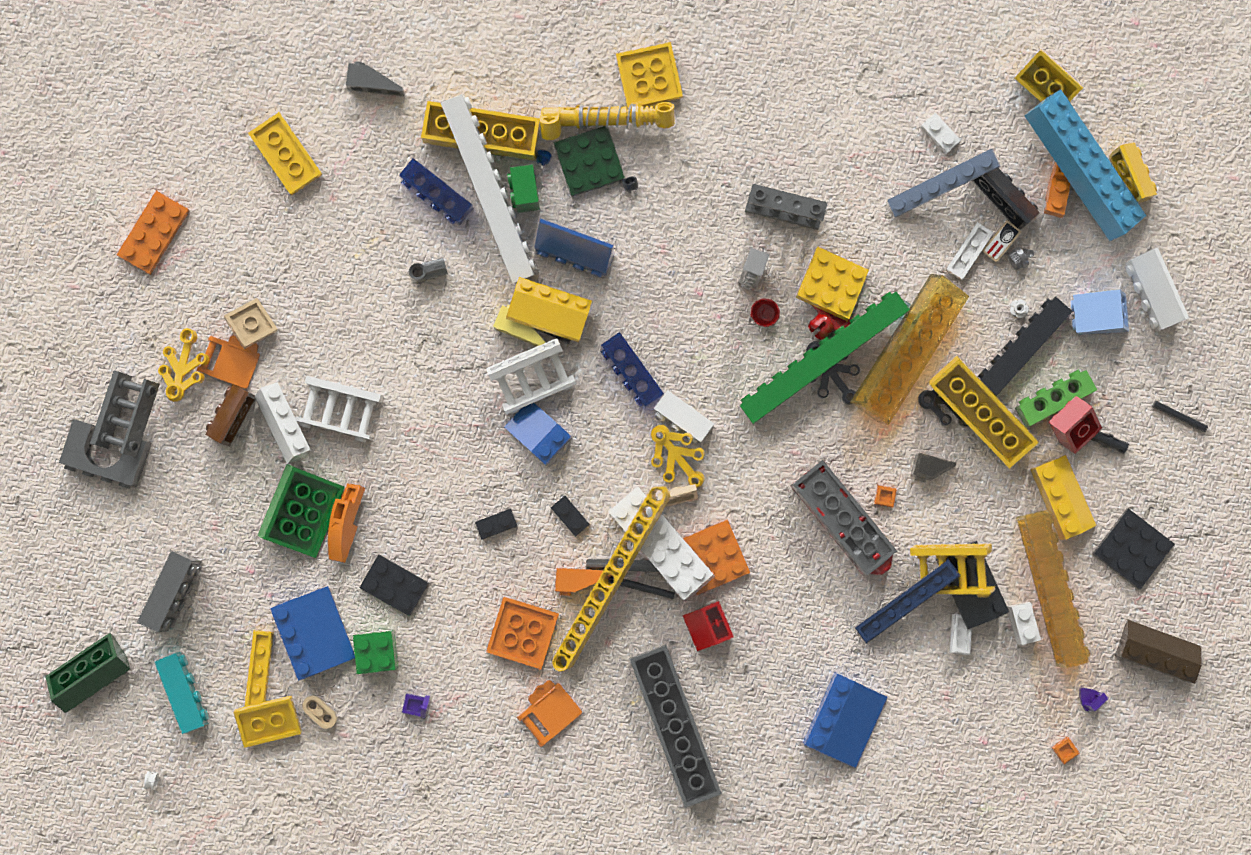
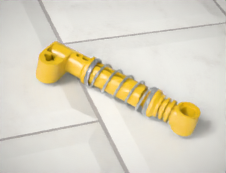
(555, 118)

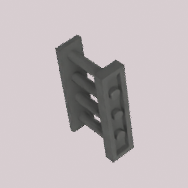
(786, 206)
(111, 409)

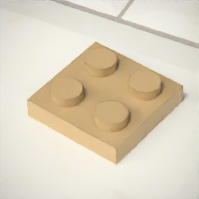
(250, 323)

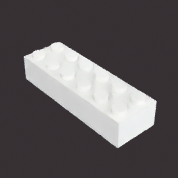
(665, 548)

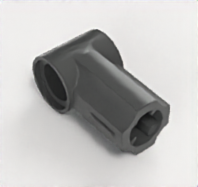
(430, 270)

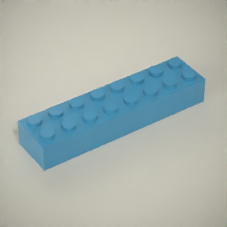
(1085, 165)

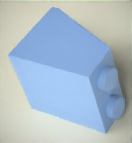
(1100, 312)

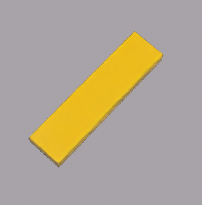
(259, 667)

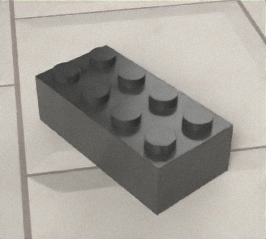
(169, 591)

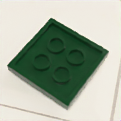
(589, 161)

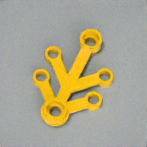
(182, 368)
(676, 453)

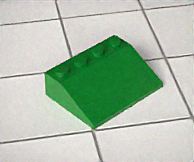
(300, 511)

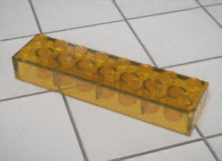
(909, 349)
(1052, 589)

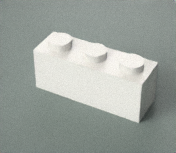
(683, 417)

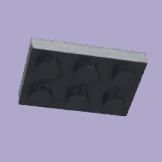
(394, 585)

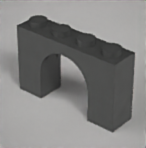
(77, 456)

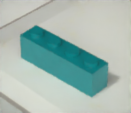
(181, 692)

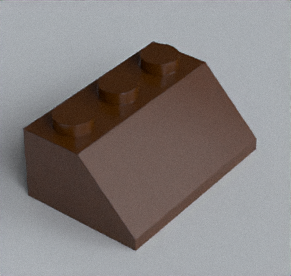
(230, 415)

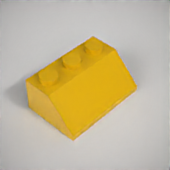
(1045, 77)
(1133, 172)

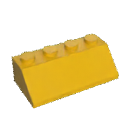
(548, 309)
(1063, 497)

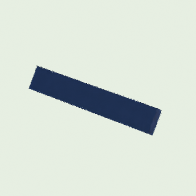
(907, 601)

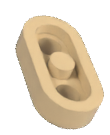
(318, 714)

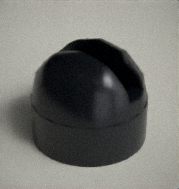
(630, 184)

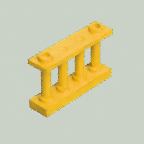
(960, 551)

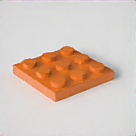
(720, 553)
(522, 632)

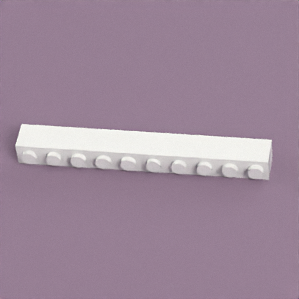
(488, 188)

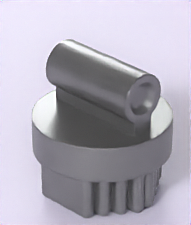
(1019, 258)

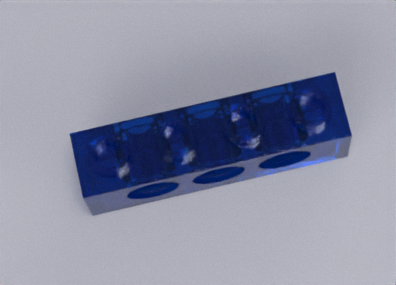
(414, 171)
(618, 343)

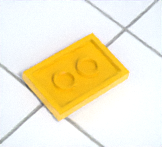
(267, 721)

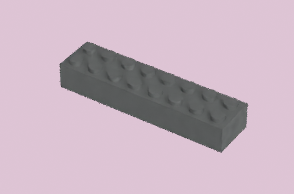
(675, 726)

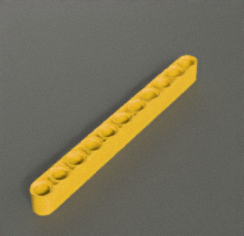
(603, 584)

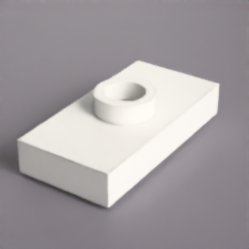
(960, 636)

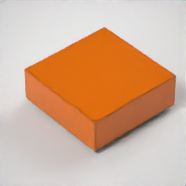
(885, 496)
(1065, 750)

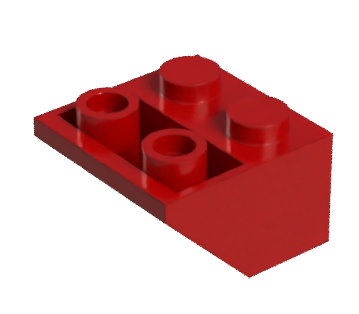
(708, 626)

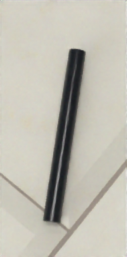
(645, 588)

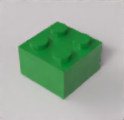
(524, 188)
(375, 652)

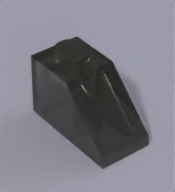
(929, 467)

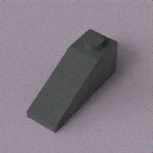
(366, 79)

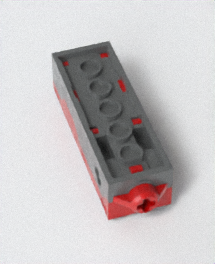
(845, 520)

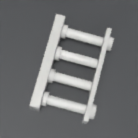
(516, 365)
(352, 396)

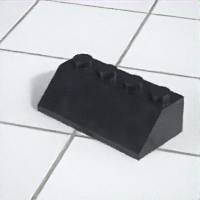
(1007, 197)
(977, 609)

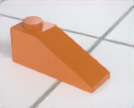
(575, 579)

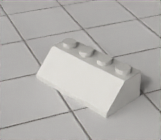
(1156, 290)

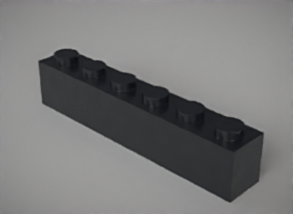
(1025, 345)

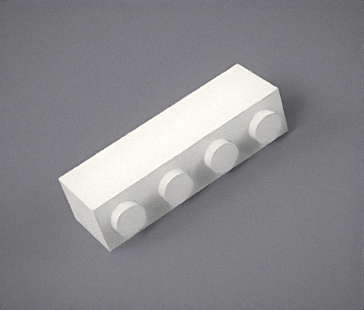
(282, 423)

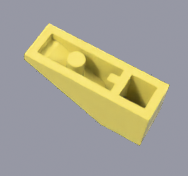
(516, 329)

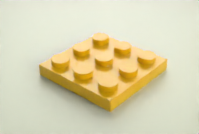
(649, 75)
(832, 283)

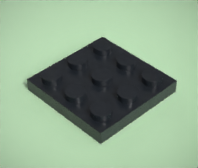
(1133, 548)

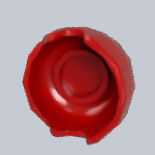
(765, 312)

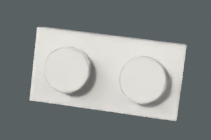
(940, 133)

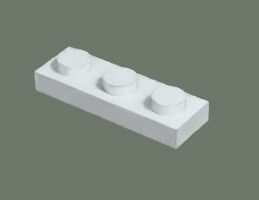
(969, 251)

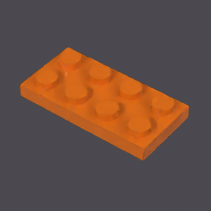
(153, 232)

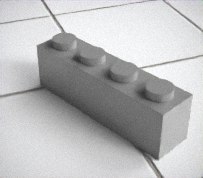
(753, 269)

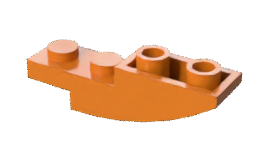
(1057, 193)
(341, 526)

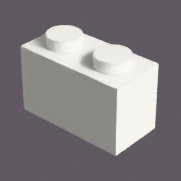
(1024, 623)

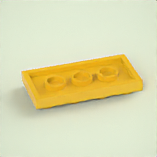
(285, 153)

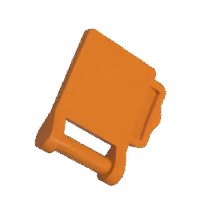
(233, 362)
(552, 708)

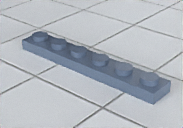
(944, 182)

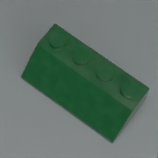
(87, 673)

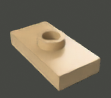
(681, 495)

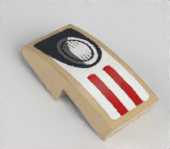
(1001, 241)

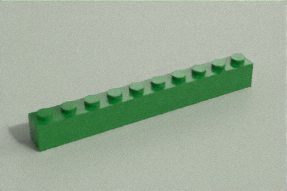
(824, 357)

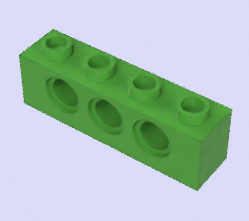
(1083, 387)

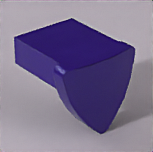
(1091, 699)
(416, 705)

